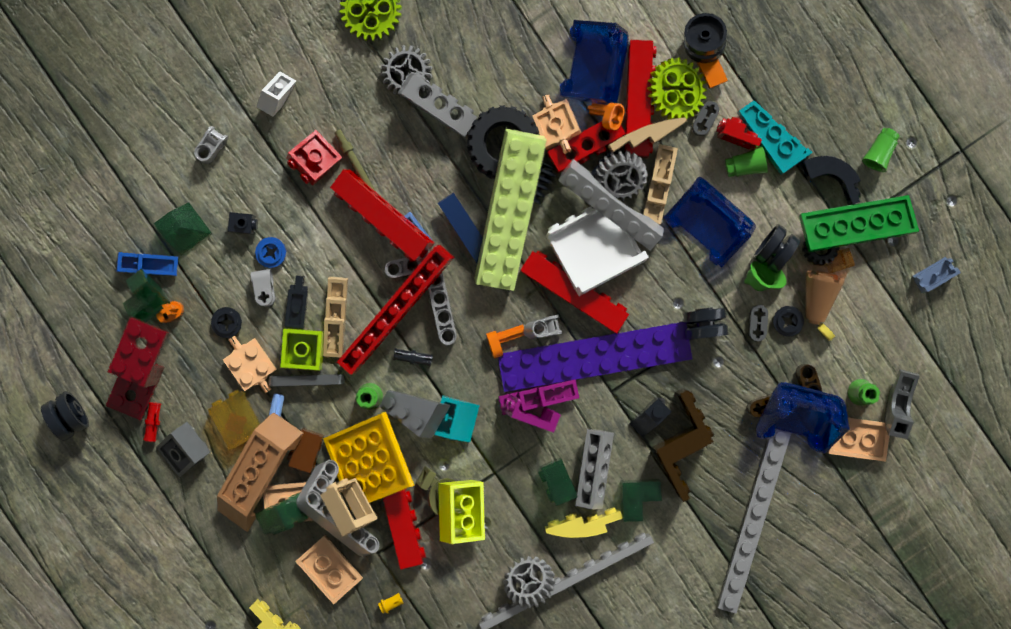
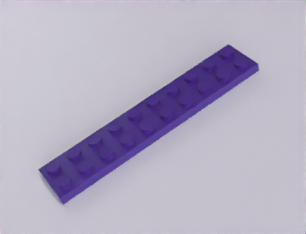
(594, 356)

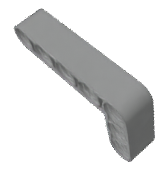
(433, 291)
(317, 506)

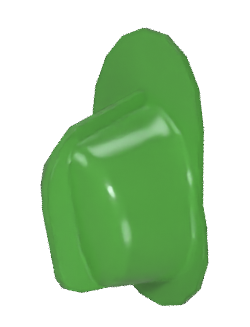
(762, 278)

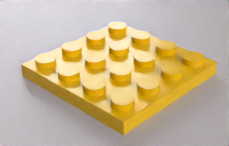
(371, 456)

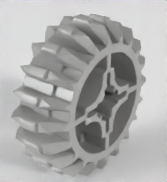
(408, 62)
(621, 165)
(524, 573)

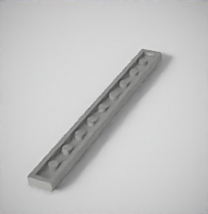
(753, 521)
(573, 576)

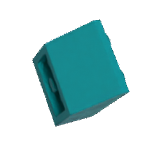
(459, 419)

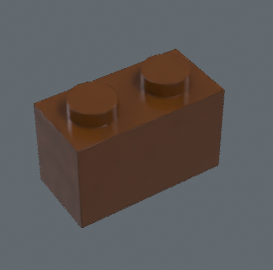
(307, 451)

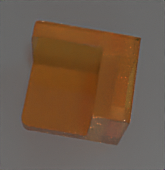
(842, 261)

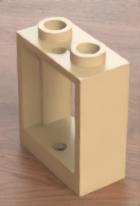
(357, 502)

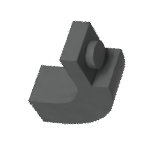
(897, 415)

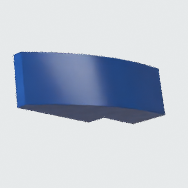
(148, 263)

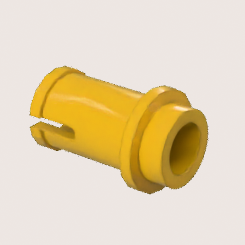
(390, 603)

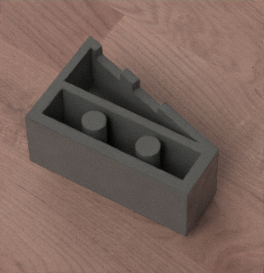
(414, 412)

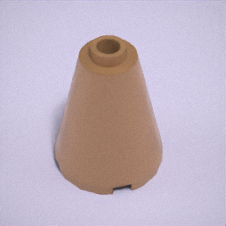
(821, 294)

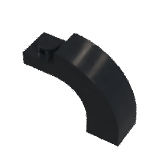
(836, 169)

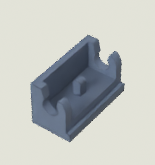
(935, 275)

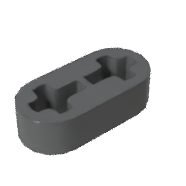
(702, 116)
(763, 323)

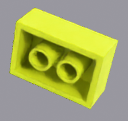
(461, 511)

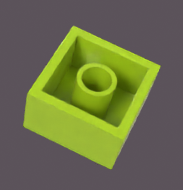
(302, 349)

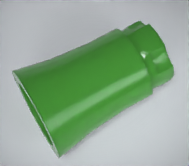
(881, 150)
(747, 163)
(374, 391)
(857, 391)

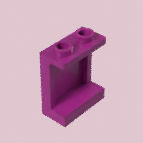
(547, 421)

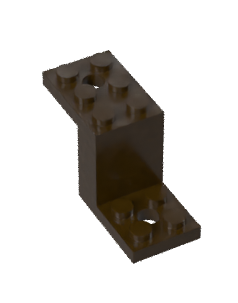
(684, 443)

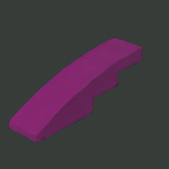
(544, 395)

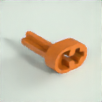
(610, 112)
(173, 310)
(495, 339)

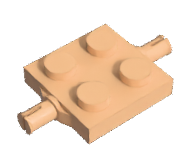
(557, 123)
(249, 364)

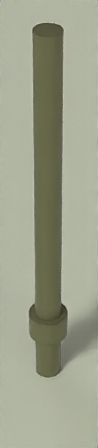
(347, 149)

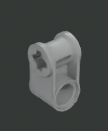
(211, 144)
(263, 283)
(545, 327)

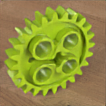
(384, 20)
(677, 70)

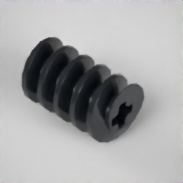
(545, 173)

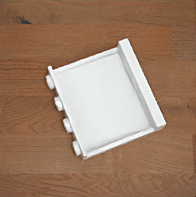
(593, 249)

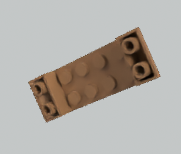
(255, 469)

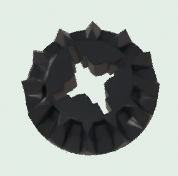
(219, 316)
(797, 319)

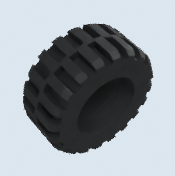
(485, 124)

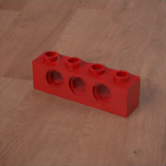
(559, 159)

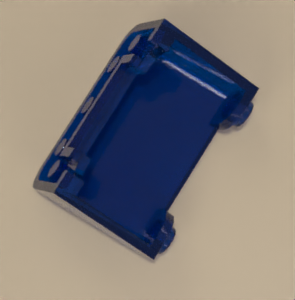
(596, 62)
(711, 220)
(806, 413)

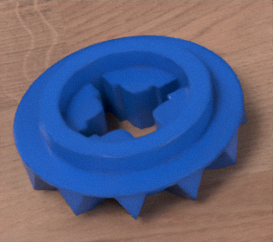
(261, 251)

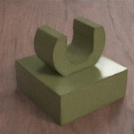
(426, 478)

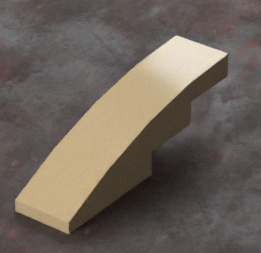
(652, 132)
(660, 182)
(335, 317)

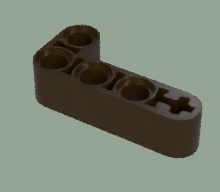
(811, 380)

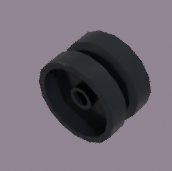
(705, 38)
(777, 248)
(705, 322)
(64, 416)

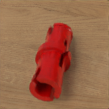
(152, 422)

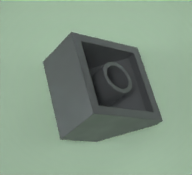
(183, 449)

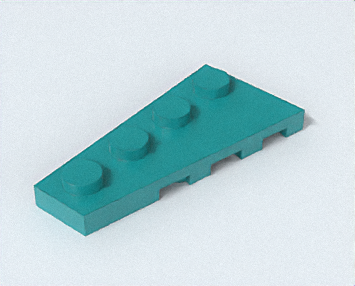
(777, 143)

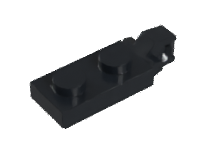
(297, 304)

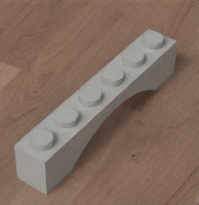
(590, 190)

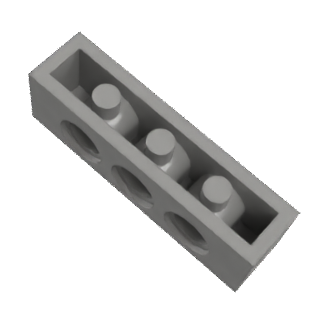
(410, 91)
(594, 469)

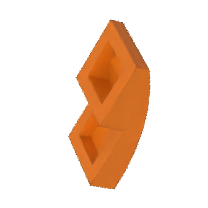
(713, 73)

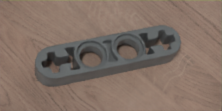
(296, 380)

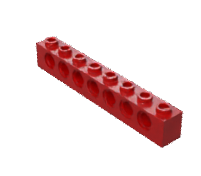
(395, 309)

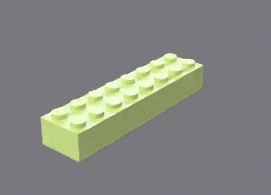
(510, 209)

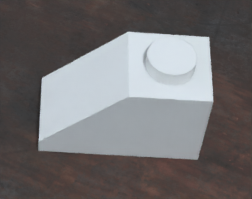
(275, 93)

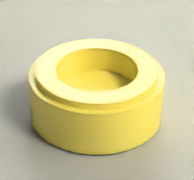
(826, 331)

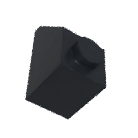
(650, 417)

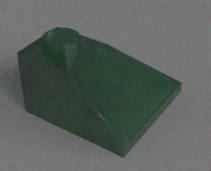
(183, 228)

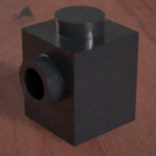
(242, 223)

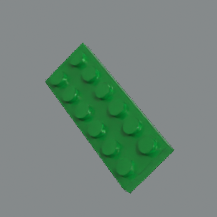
(858, 223)

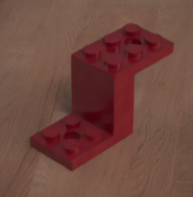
(136, 368)

